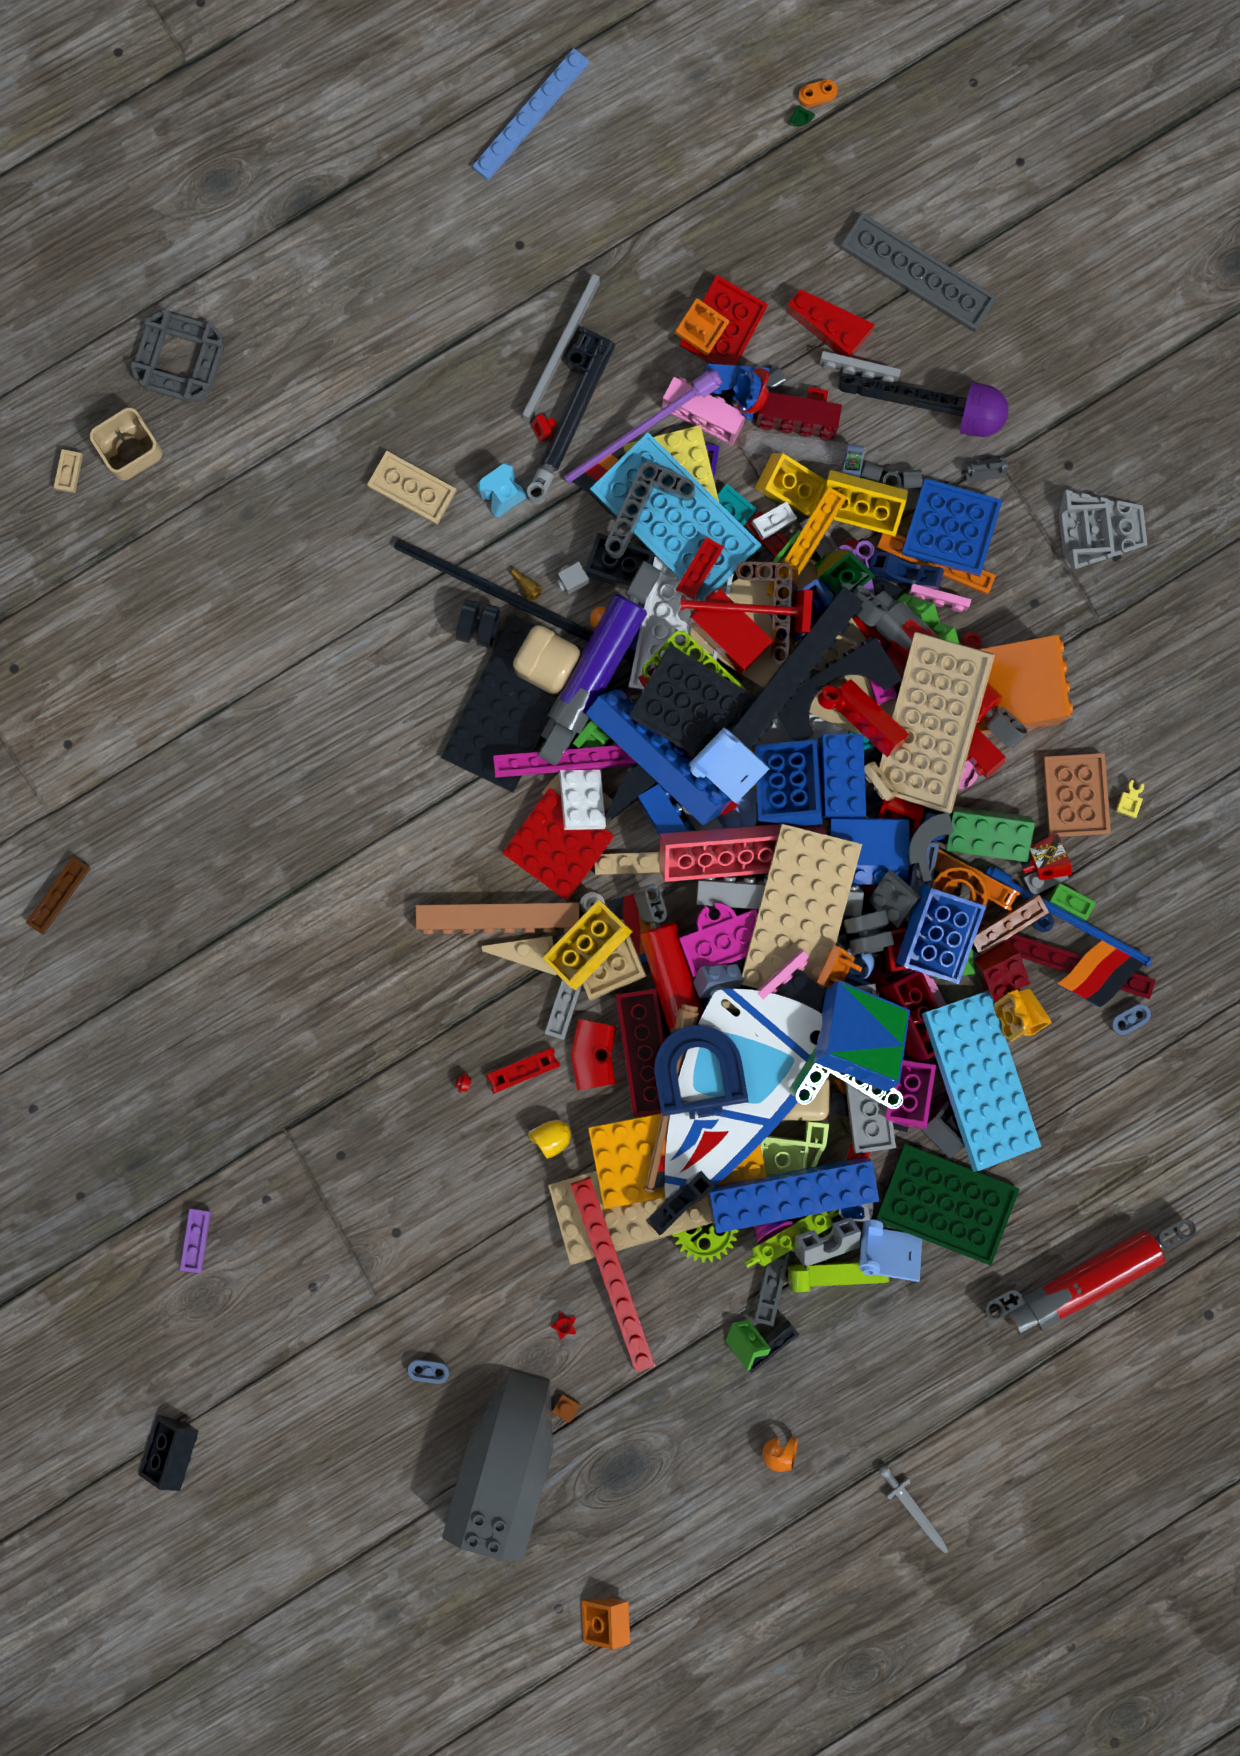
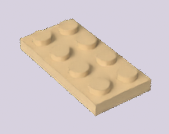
(411, 487)

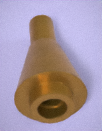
(530, 588)

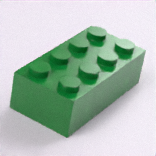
(990, 833)

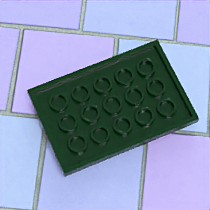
(947, 1204)

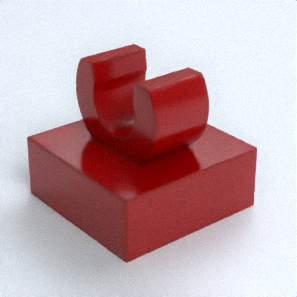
(543, 427)

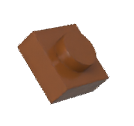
(566, 1408)

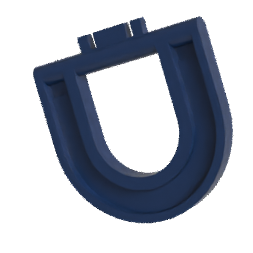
(666, 1071)

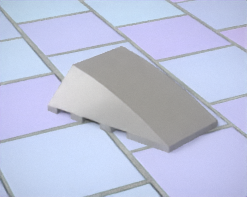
(1099, 528)

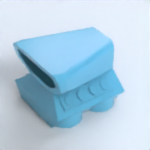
(501, 489)

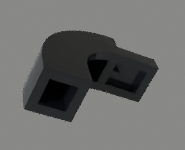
(679, 1201)

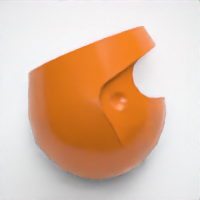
(779, 1458)

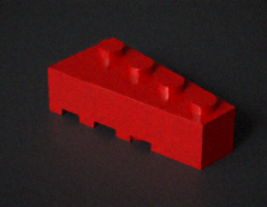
(830, 323)

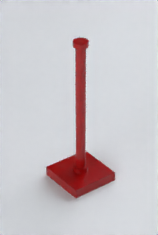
(801, 611)

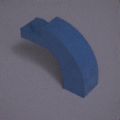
(904, 573)

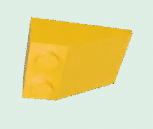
(791, 483)

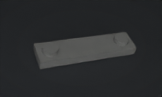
(771, 1290)

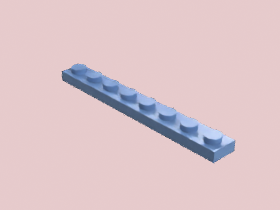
(530, 114)

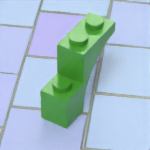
(927, 612)

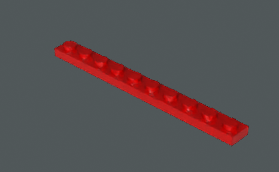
(612, 1274)

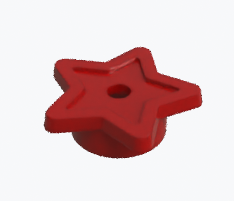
(569, 1329)

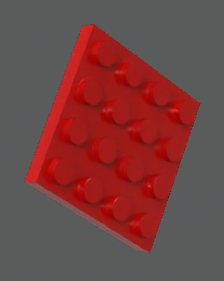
(554, 854)

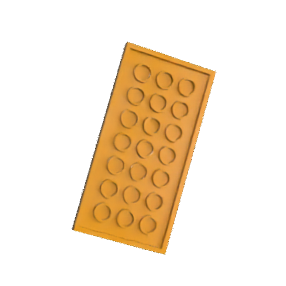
(624, 1157)

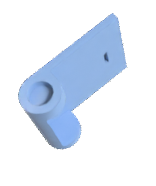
(728, 762)
(888, 1252)

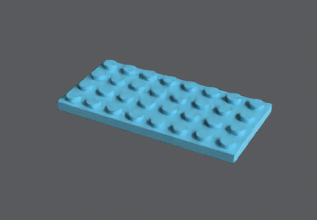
(674, 526)
(981, 1081)

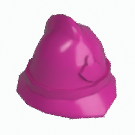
(768, 1230)

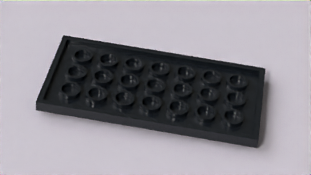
(502, 713)

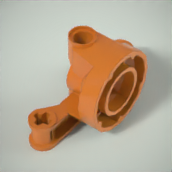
(982, 886)

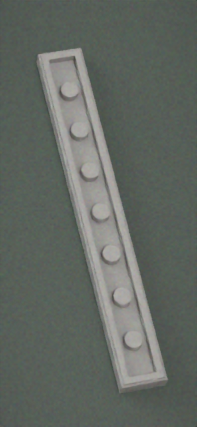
(561, 348)

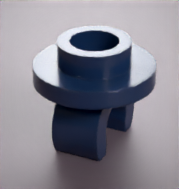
(1045, 923)

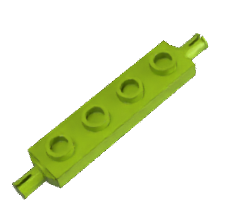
(785, 1240)

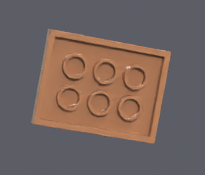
(1076, 795)

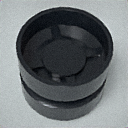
(484, 624)

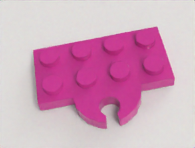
(718, 940)

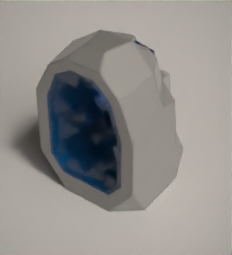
(857, 1213)

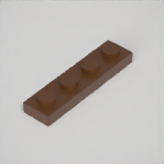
(58, 895)

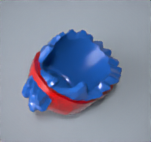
(751, 391)

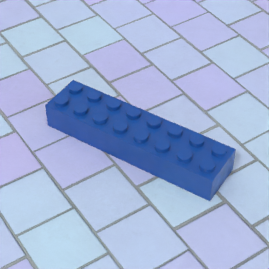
(658, 757)
(793, 1194)

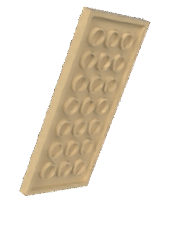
(940, 712)
(801, 903)
(625, 1223)

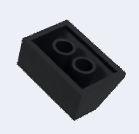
(168, 1453)

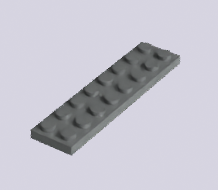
(918, 272)

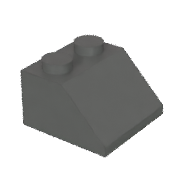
(944, 1130)

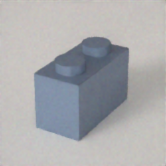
(718, 977)

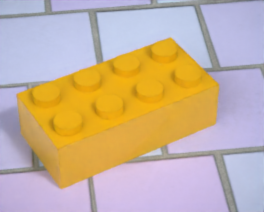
(868, 502)
(587, 945)

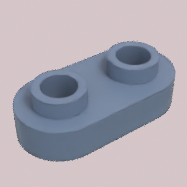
(1130, 1020)
(429, 1371)

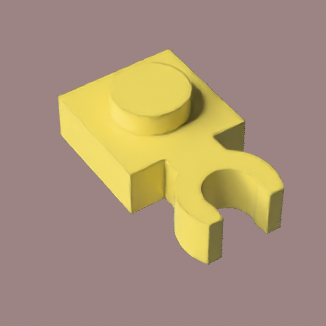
(1130, 802)

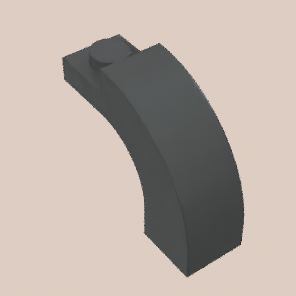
(932, 828)

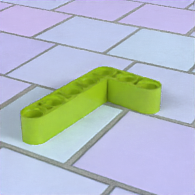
(689, 644)
(829, 1274)

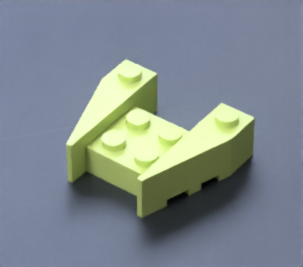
(790, 1154)

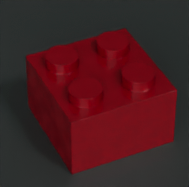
(1001, 971)

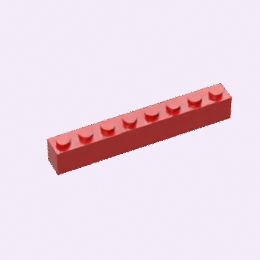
(982, 752)

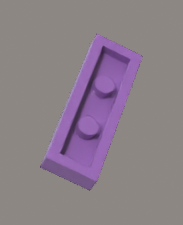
(195, 1240)

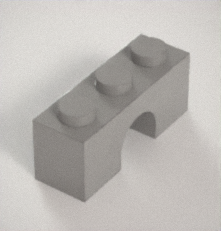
(842, 1239)

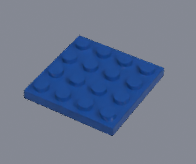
(952, 527)

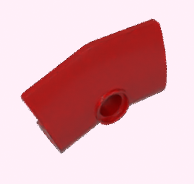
(587, 1069)

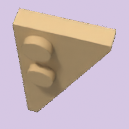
(524, 952)

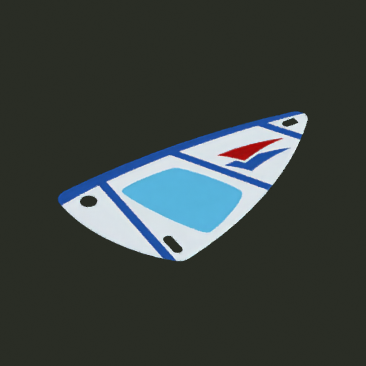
(769, 1067)

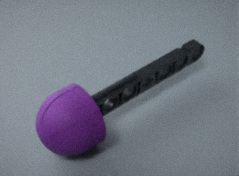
(982, 411)

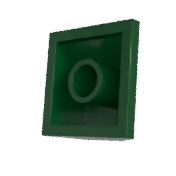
(843, 569)

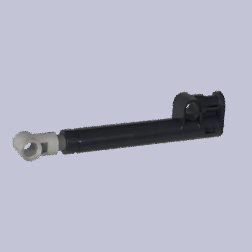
(594, 356)

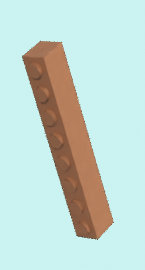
(497, 916)

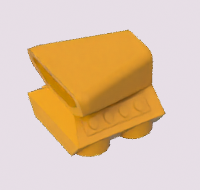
(1020, 1014)

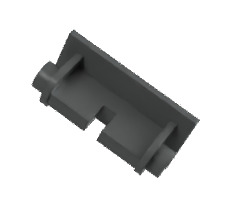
(986, 469)

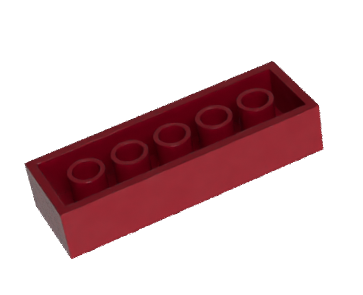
(641, 1041)

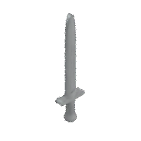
(911, 1506)

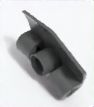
(907, 479)

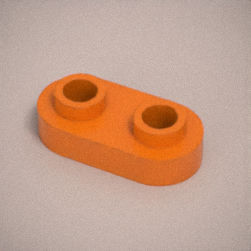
(819, 94)

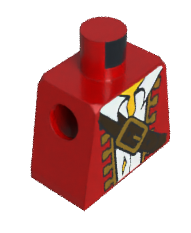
(1048, 859)

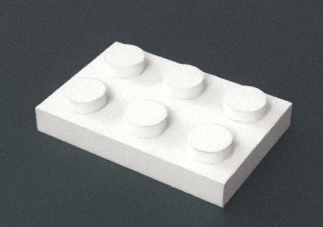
(582, 799)

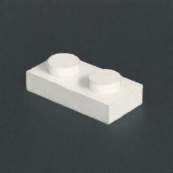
(774, 520)

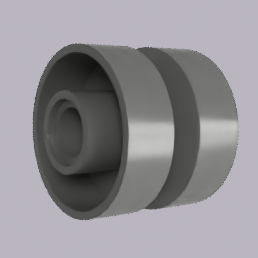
(869, 938)

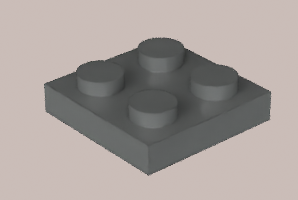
(895, 898)

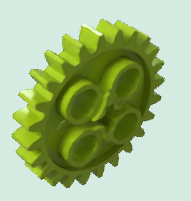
(717, 1243)

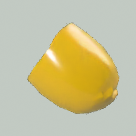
(551, 1137)

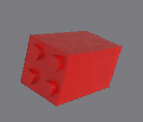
(730, 633)

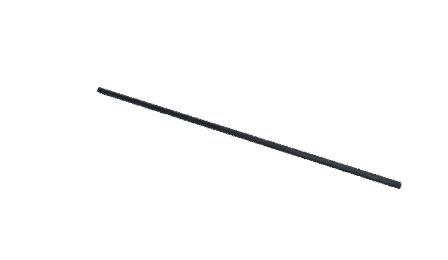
(502, 594)

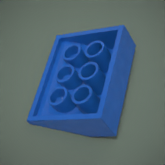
(792, 784)
(882, 849)
(940, 934)

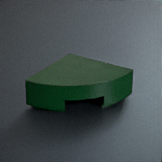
(801, 117)

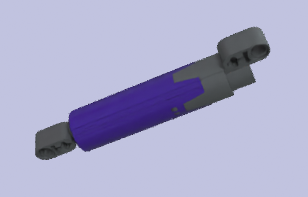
(597, 664)

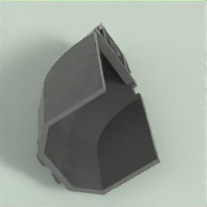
(504, 1471)

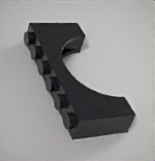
(866, 661)

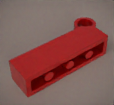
(865, 716)

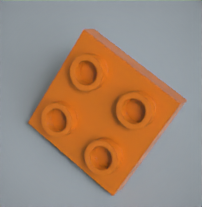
(701, 326)
(836, 967)

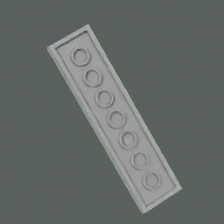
(868, 1115)

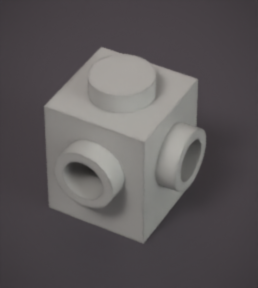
(572, 578)

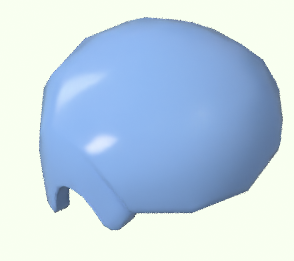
(865, 961)

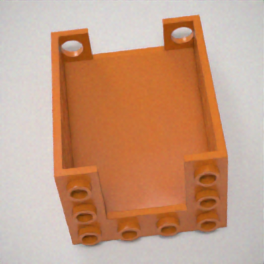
(1031, 681)

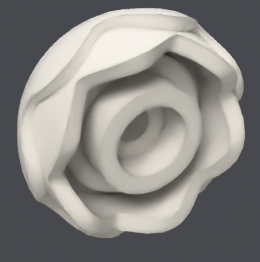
(587, 899)

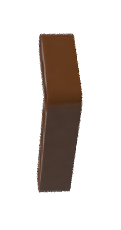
(780, 583)

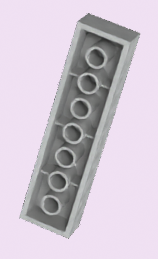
(747, 892)

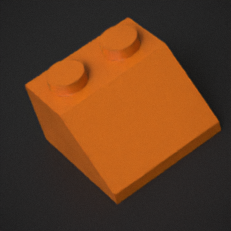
(606, 1622)

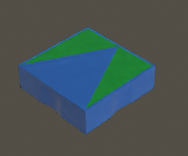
(862, 1036)

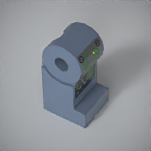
(853, 460)

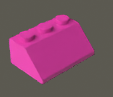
(916, 1089)

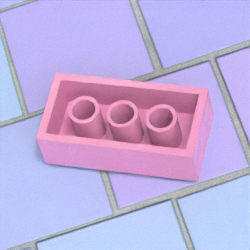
(709, 412)

